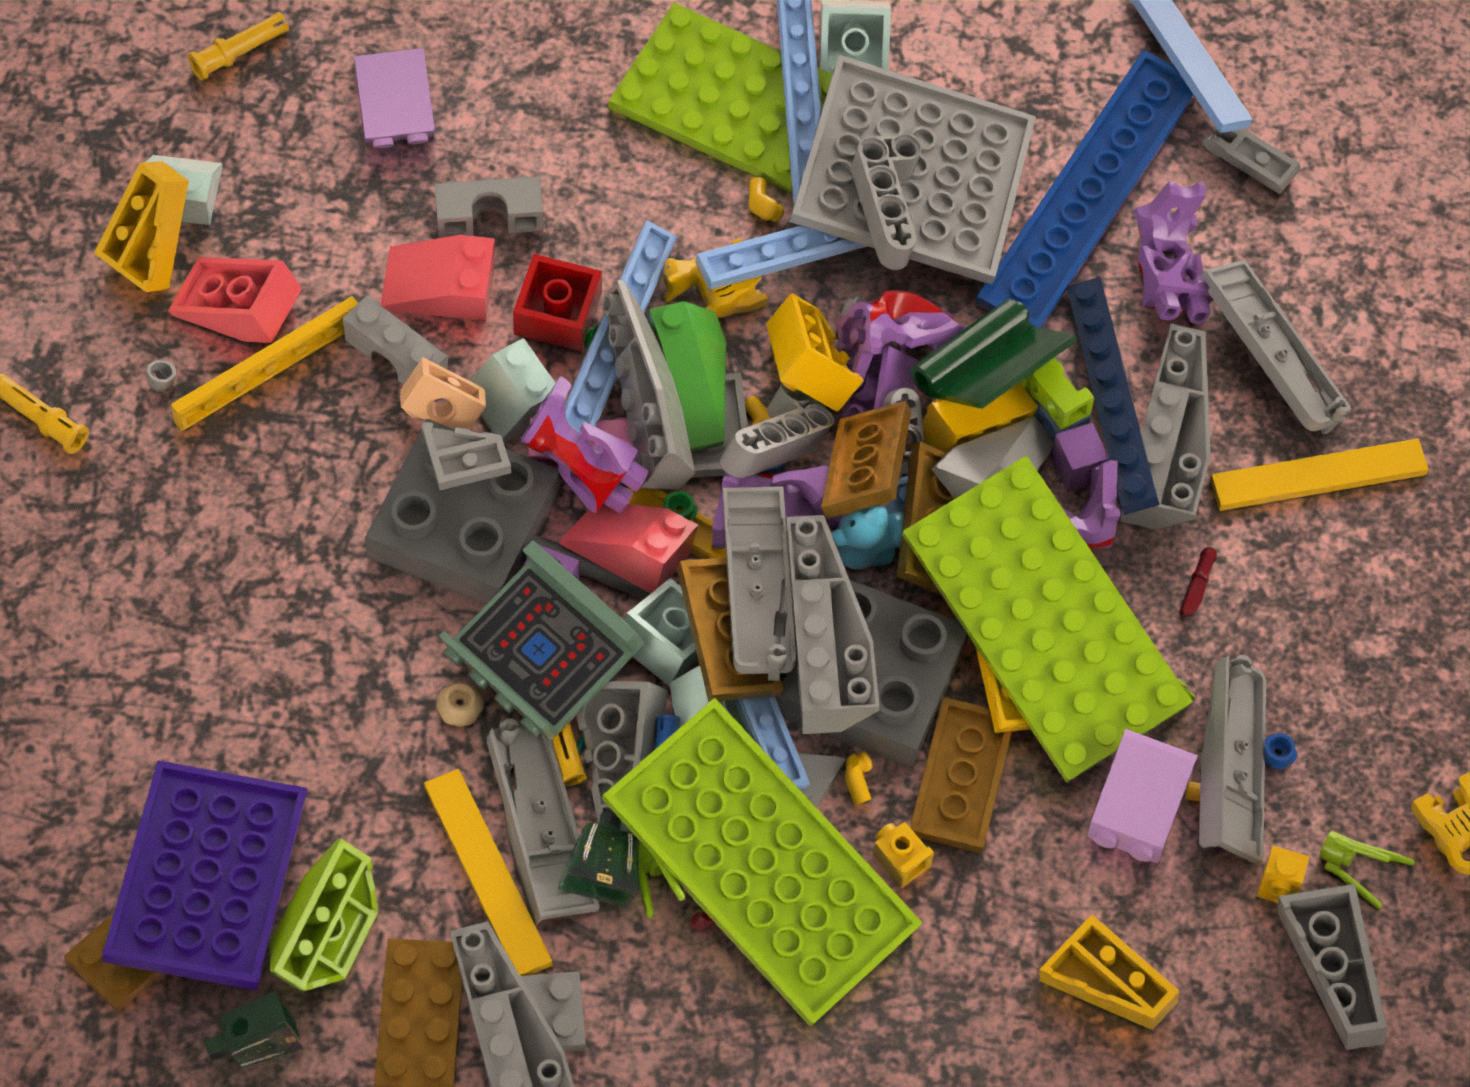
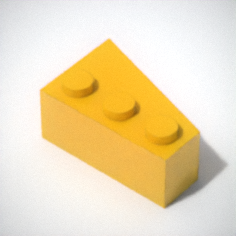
(146, 227)
(807, 354)
(954, 424)
(1109, 975)

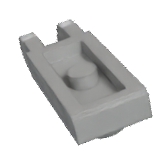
(1253, 157)

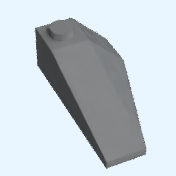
(987, 455)
(619, 733)

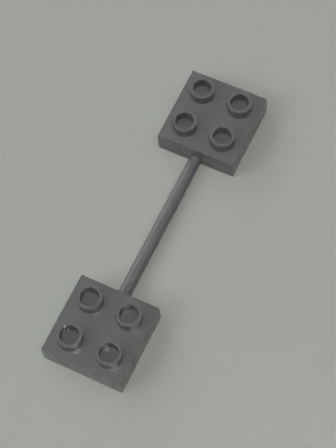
(475, 543)

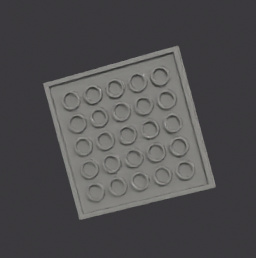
(961, 182)

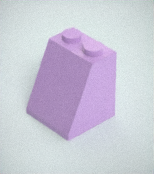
(394, 97)
(1141, 796)

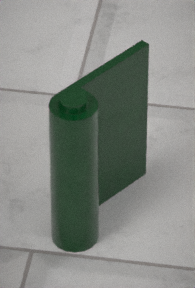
(988, 357)

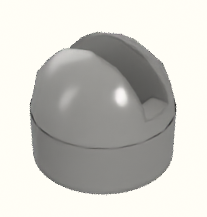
(165, 375)

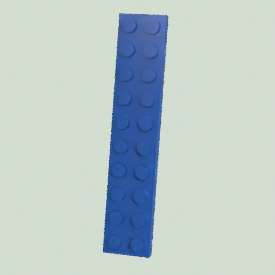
(1090, 189)

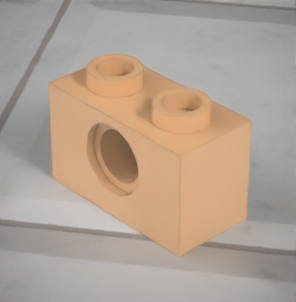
(434, 382)

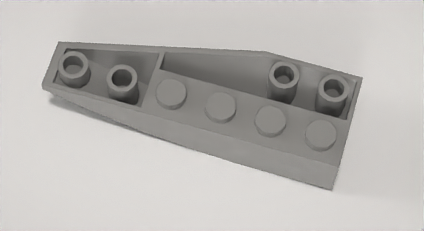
(647, 394)
(1177, 431)
(830, 633)
(508, 1023)

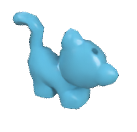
(868, 537)

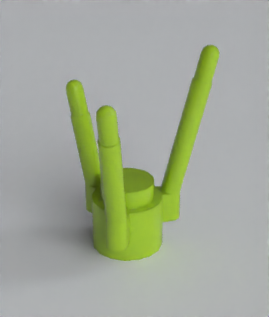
(1341, 850)
(650, 864)

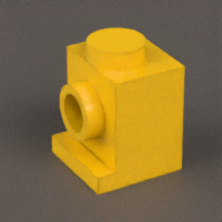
(902, 864)
(1282, 874)

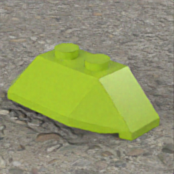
(325, 920)

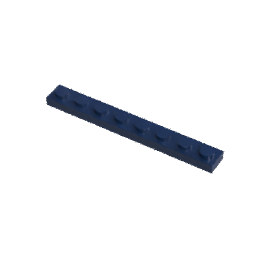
(1112, 395)

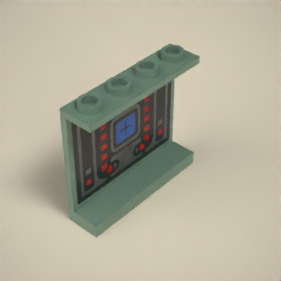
(544, 644)

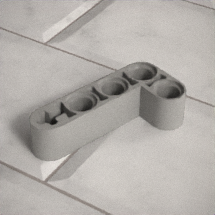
(876, 174)
(794, 430)

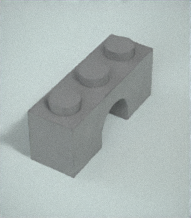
(515, 198)
(377, 331)

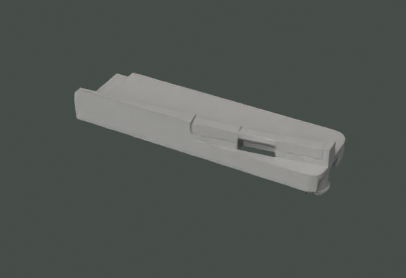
(1276, 346)
(759, 580)
(1234, 761)
(537, 819)

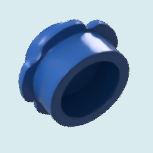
(1285, 745)

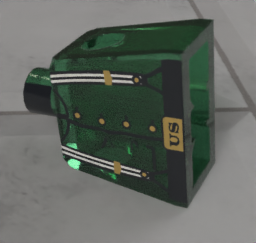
(604, 863)
(256, 1032)

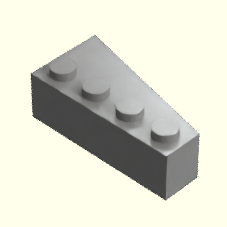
(1336, 954)

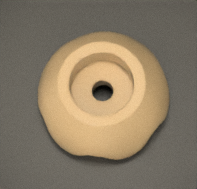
(460, 714)

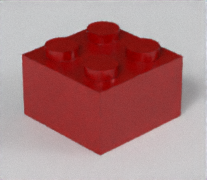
(557, 302)

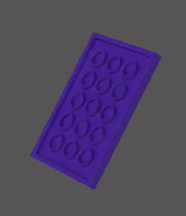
(205, 875)

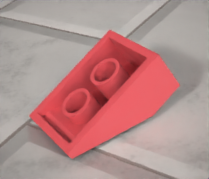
(441, 277)
(237, 297)
(636, 544)

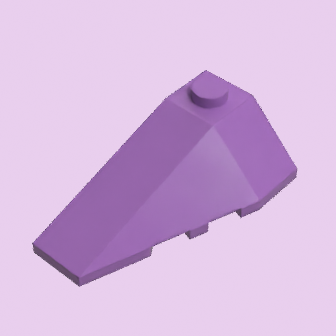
(885, 373)

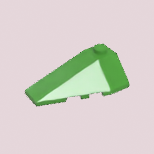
(697, 361)

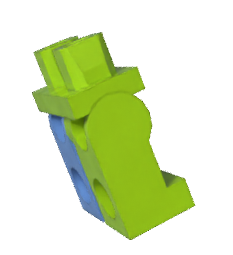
(1058, 401)

